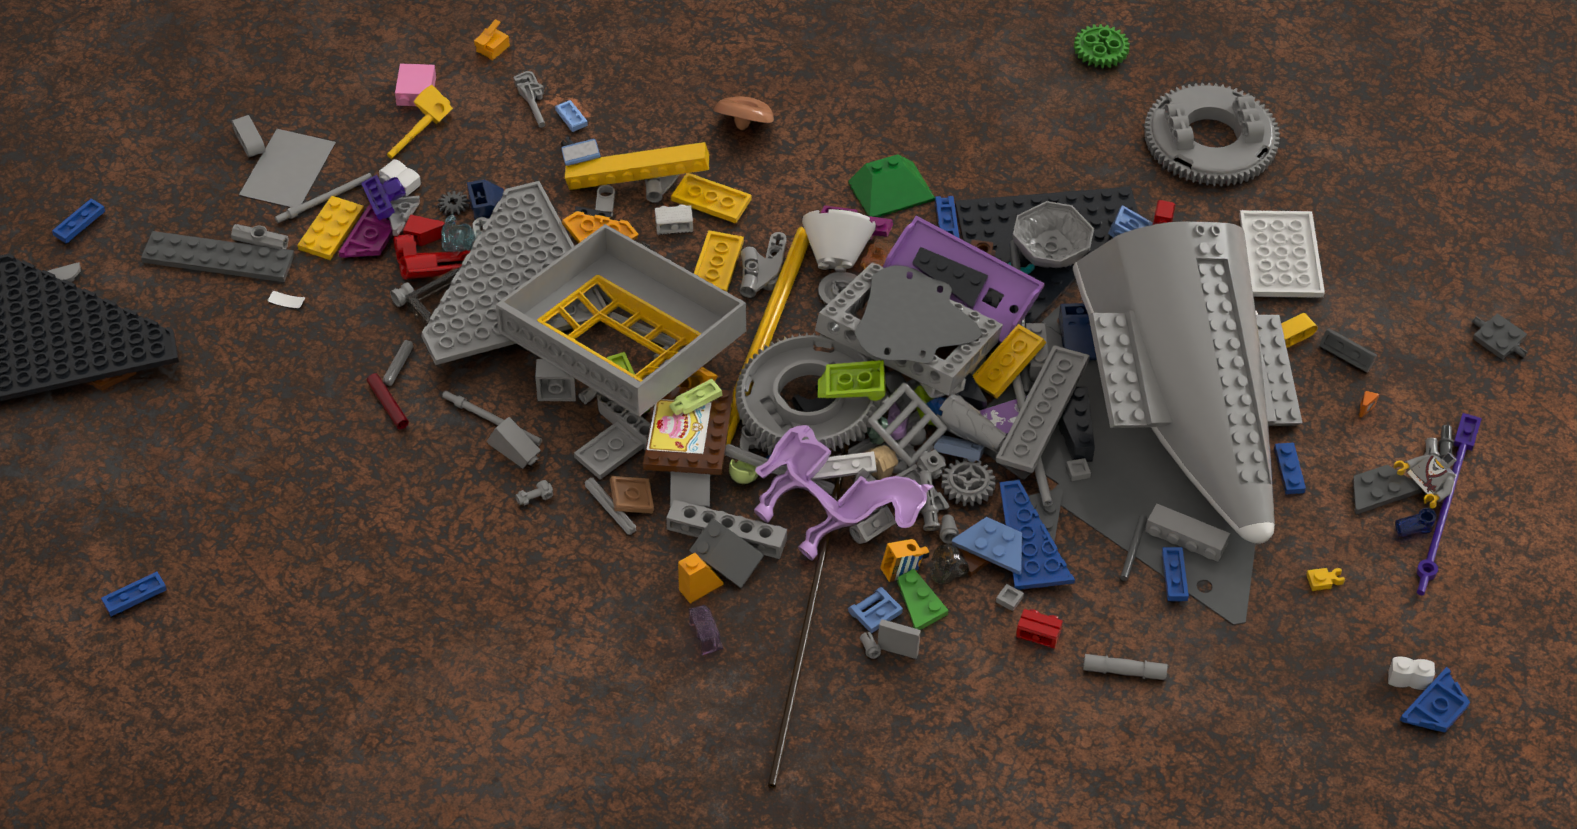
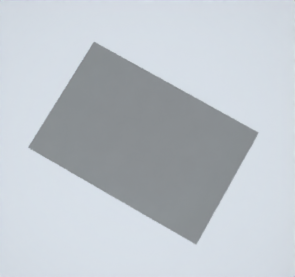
(287, 168)

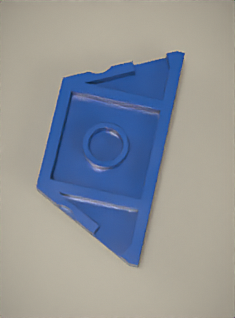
(1438, 705)

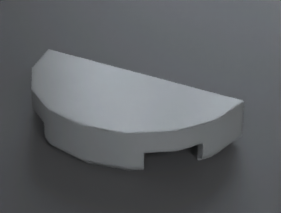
(67, 272)

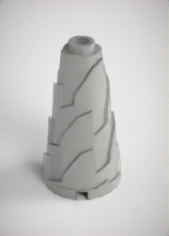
(969, 424)

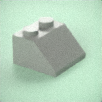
(553, 383)

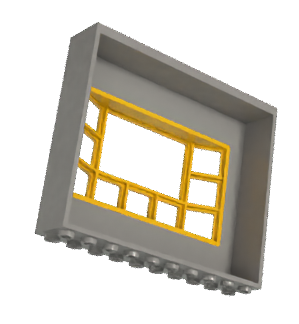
(644, 286)

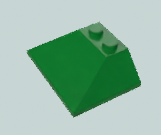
(889, 186)

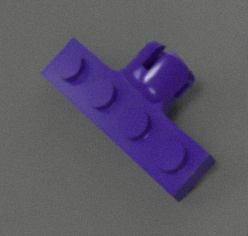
(381, 195)

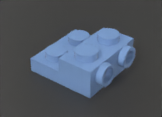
(1126, 221)

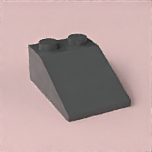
(727, 553)

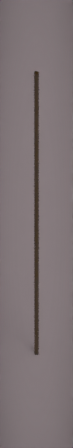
(803, 642)

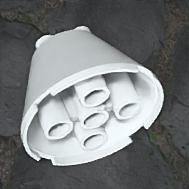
(837, 237)

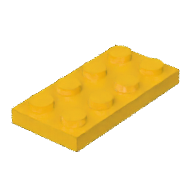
(711, 197)
(330, 227)
(719, 258)
(1008, 360)

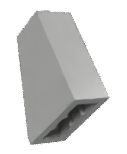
(514, 443)

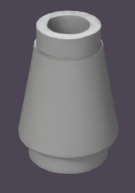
(948, 529)

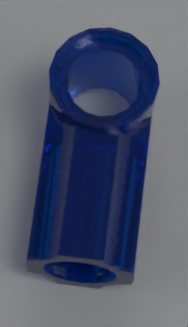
(1416, 523)

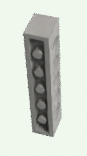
(693, 519)

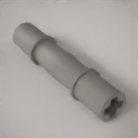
(1125, 667)

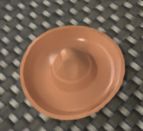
(745, 110)

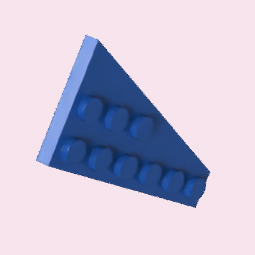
(1040, 557)

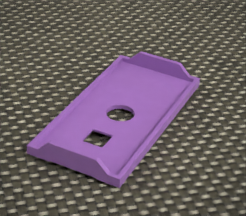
(1015, 285)

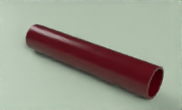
(387, 401)

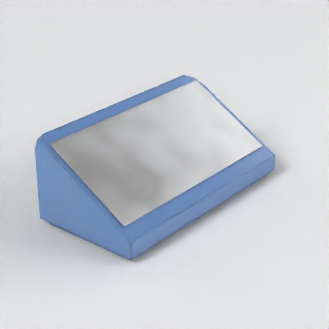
(580, 152)

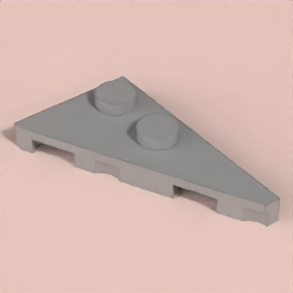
(403, 209)

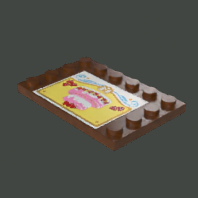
(690, 440)

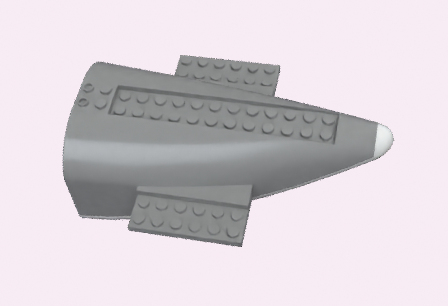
(1193, 359)

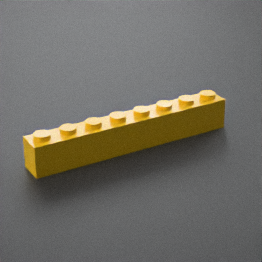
(638, 166)

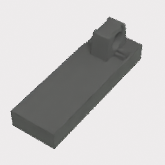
(1348, 350)
(893, 380)

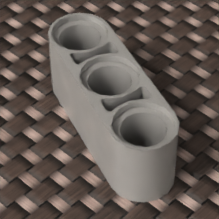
(248, 136)

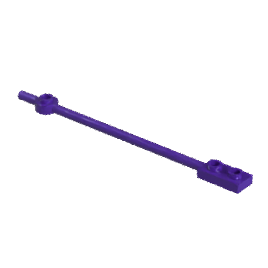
(1464, 440)

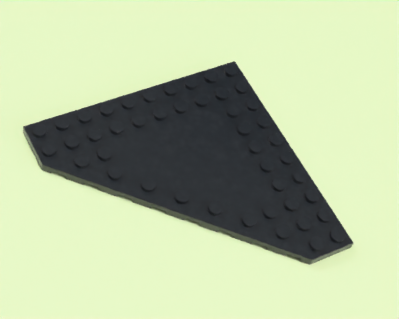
(995, 221)
(68, 335)

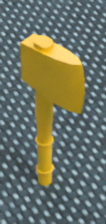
(434, 107)

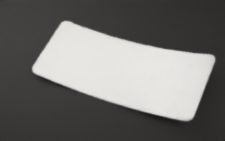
(285, 300)

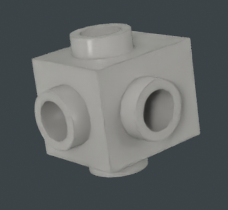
(932, 462)

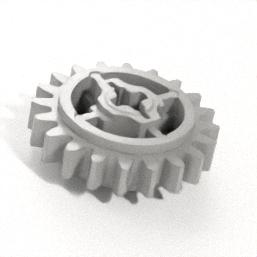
(968, 482)

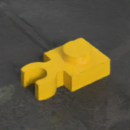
(1322, 579)

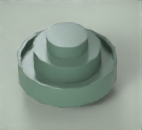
(874, 437)

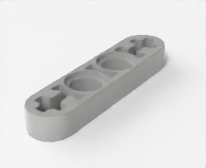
(772, 247)

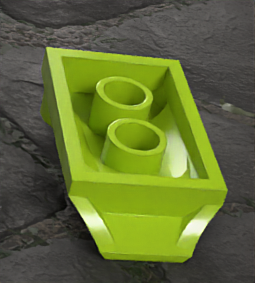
(853, 380)

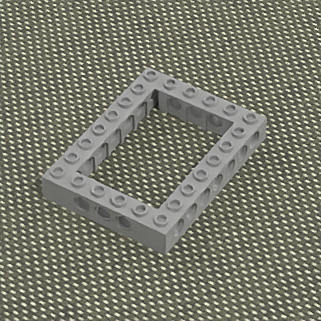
(839, 324)

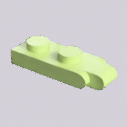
(696, 397)

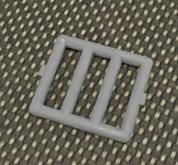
(929, 416)

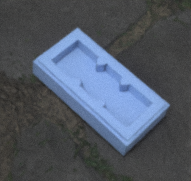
(571, 115)

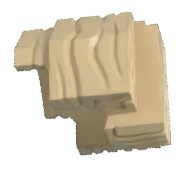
(885, 461)

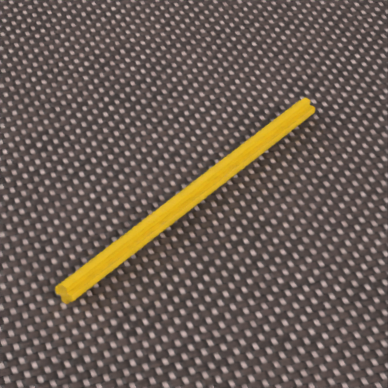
(773, 312)

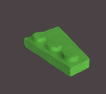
(920, 600)

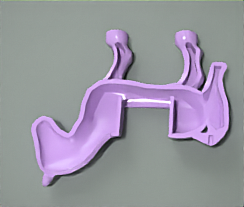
(805, 460)

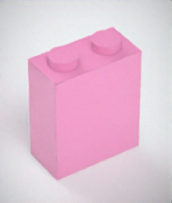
(412, 81)

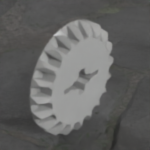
(832, 283)

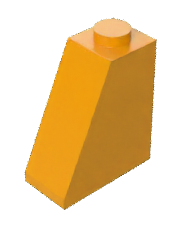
(696, 578)

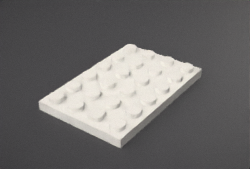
(1282, 253)

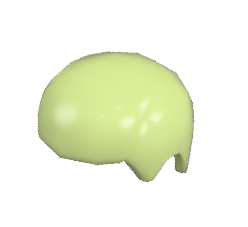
(742, 472)

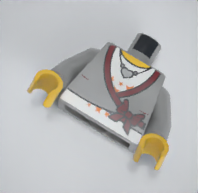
(1431, 475)

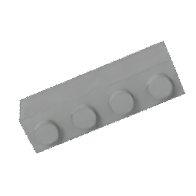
(1187, 532)

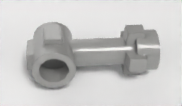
(543, 489)

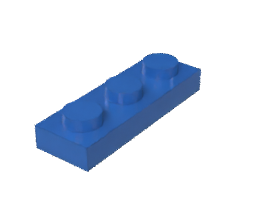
(78, 220)
(1289, 468)
(1175, 574)
(133, 593)

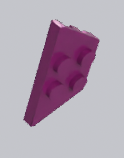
(367, 237)

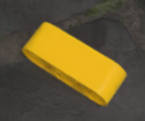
(1298, 329)

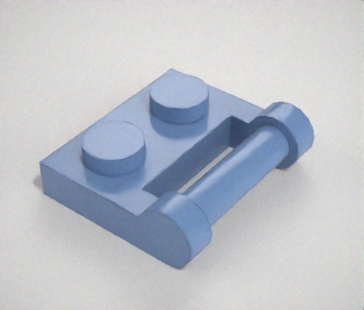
(885, 609)

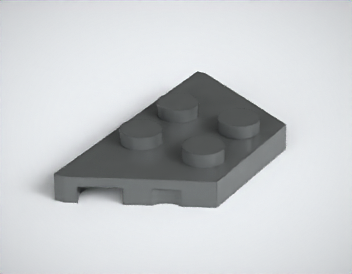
(1380, 488)
(1048, 514)

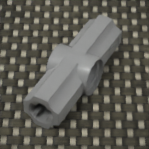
(259, 236)

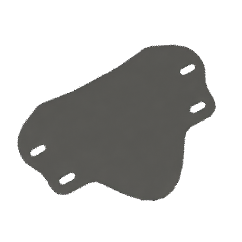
(911, 317)

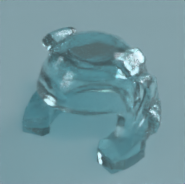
(456, 236)

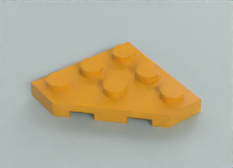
(583, 225)

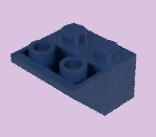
(483, 197)

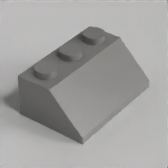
(1052, 339)

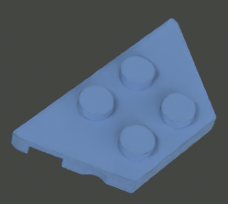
(993, 543)

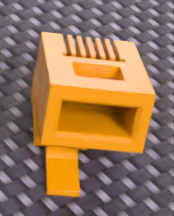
(492, 41)

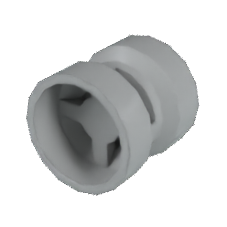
(399, 295)

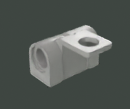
(873, 525)

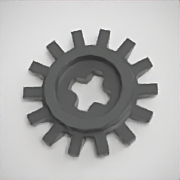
(450, 208)

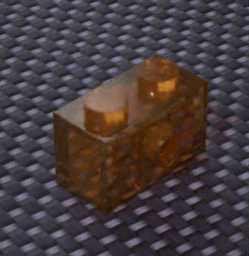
(877, 253)

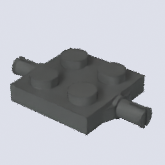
(1500, 336)

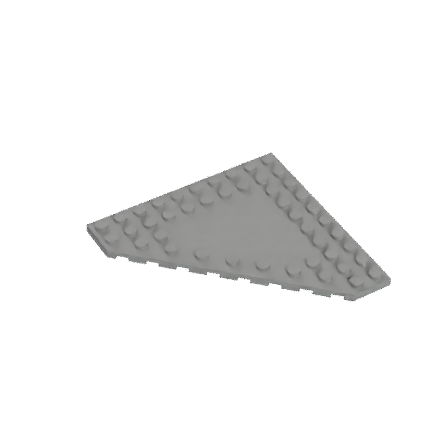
(512, 248)

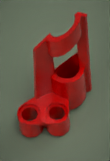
(423, 265)

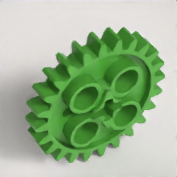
(1101, 45)

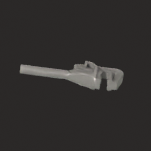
(530, 90)

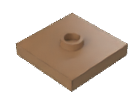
(631, 494)

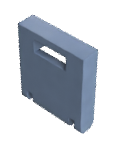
(959, 448)

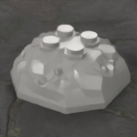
(1052, 235)

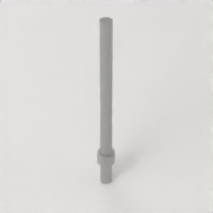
(293, 212)
(462, 402)

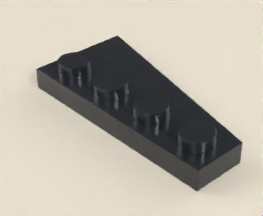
(964, 281)

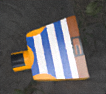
(902, 557)

